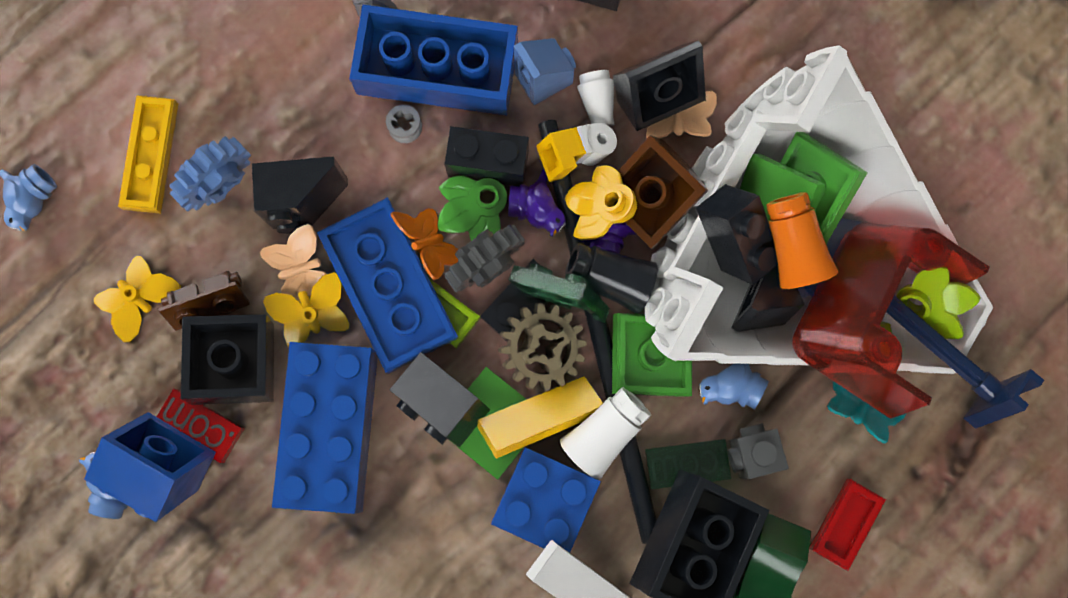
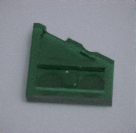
(560, 291)

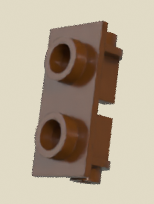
(220, 298)

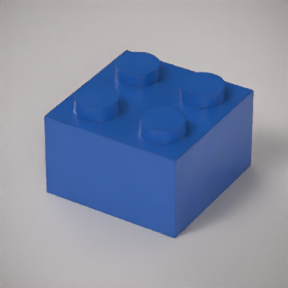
(149, 466)
(545, 501)

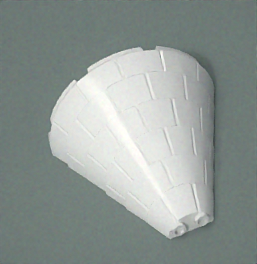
(826, 100)

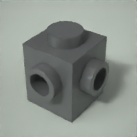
(757, 452)

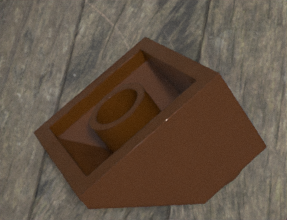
(662, 187)

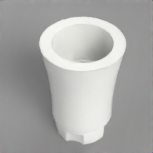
(605, 433)

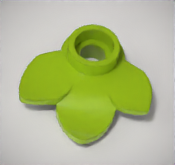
(940, 300)

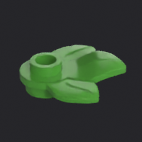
(466, 210)

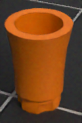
(799, 242)

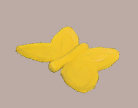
(131, 295)
(310, 313)

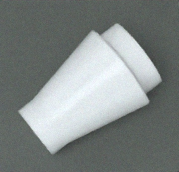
(598, 96)

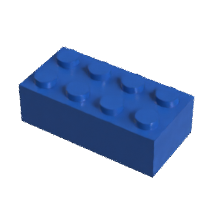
(434, 59)
(325, 428)

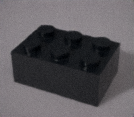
(699, 541)

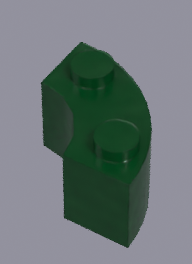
(775, 560)

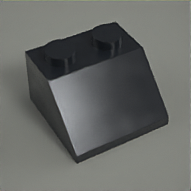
(662, 85)
(296, 191)

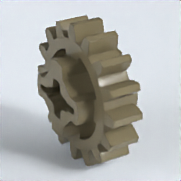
(551, 361)

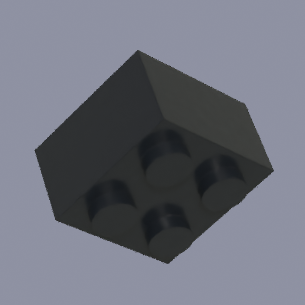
(227, 359)

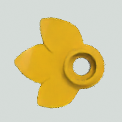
(596, 200)

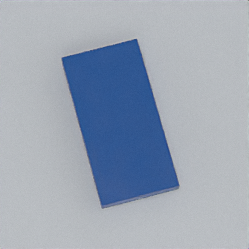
(387, 286)

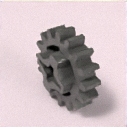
(484, 258)

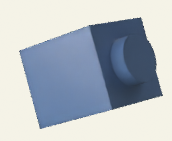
(543, 68)

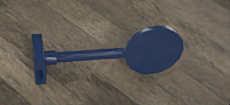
(995, 398)

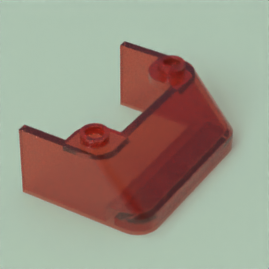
(843, 320)

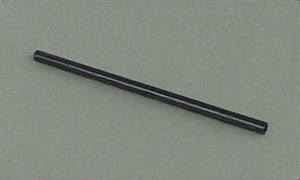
(603, 347)

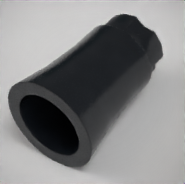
(614, 275)

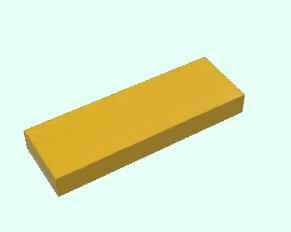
(148, 154)
(539, 417)

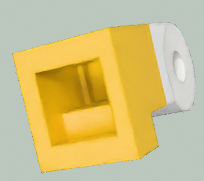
(582, 144)

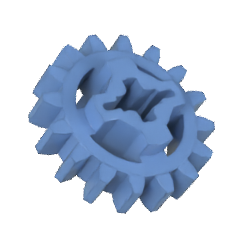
(210, 173)

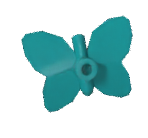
(851, 406)

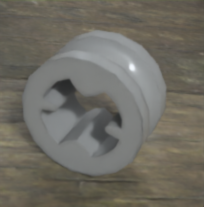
(399, 134)

